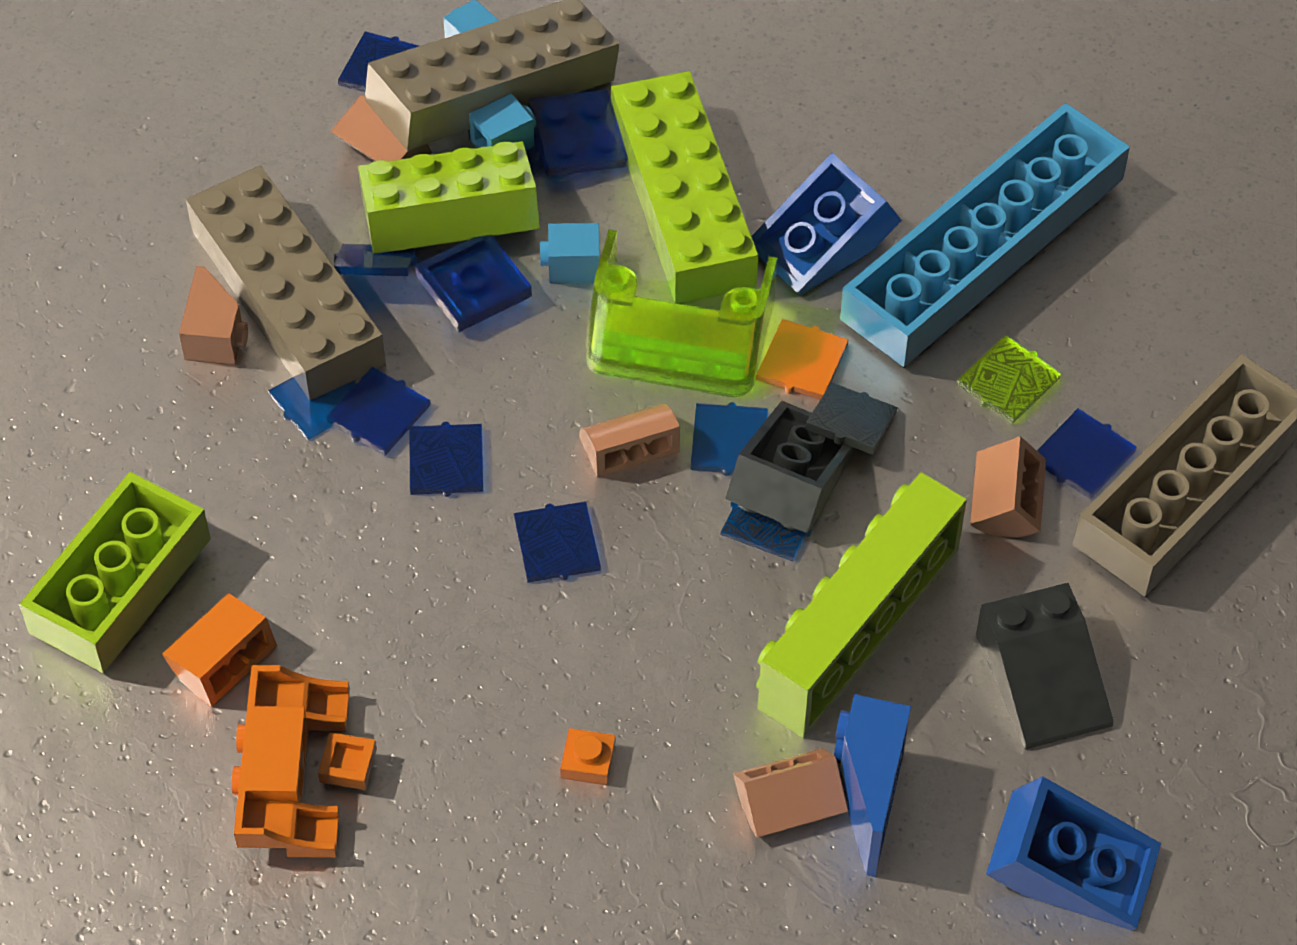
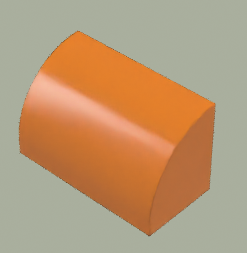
(220, 649)

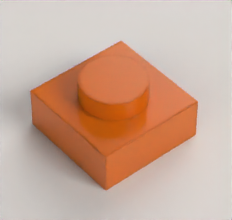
(588, 756)
(347, 761)

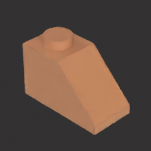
(211, 322)

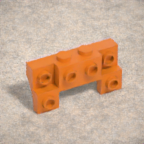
(273, 762)

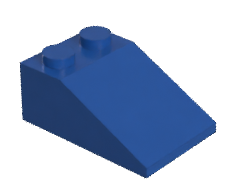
(824, 226)
(871, 756)
(1073, 855)

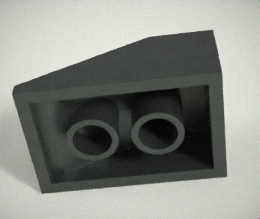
(787, 470)
(1044, 665)

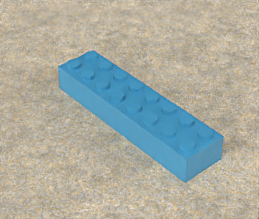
(983, 234)

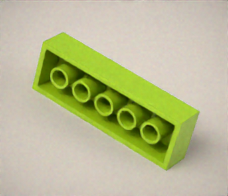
(684, 188)
(859, 603)

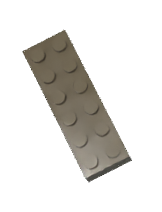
(532, 55)
(286, 282)
(1190, 475)

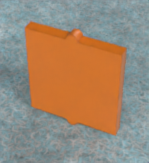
(802, 359)

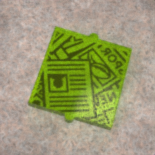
(1009, 379)

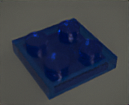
(577, 133)
(473, 281)

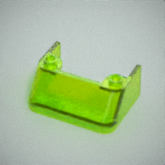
(676, 341)

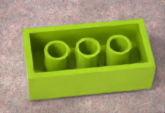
(448, 197)
(115, 572)

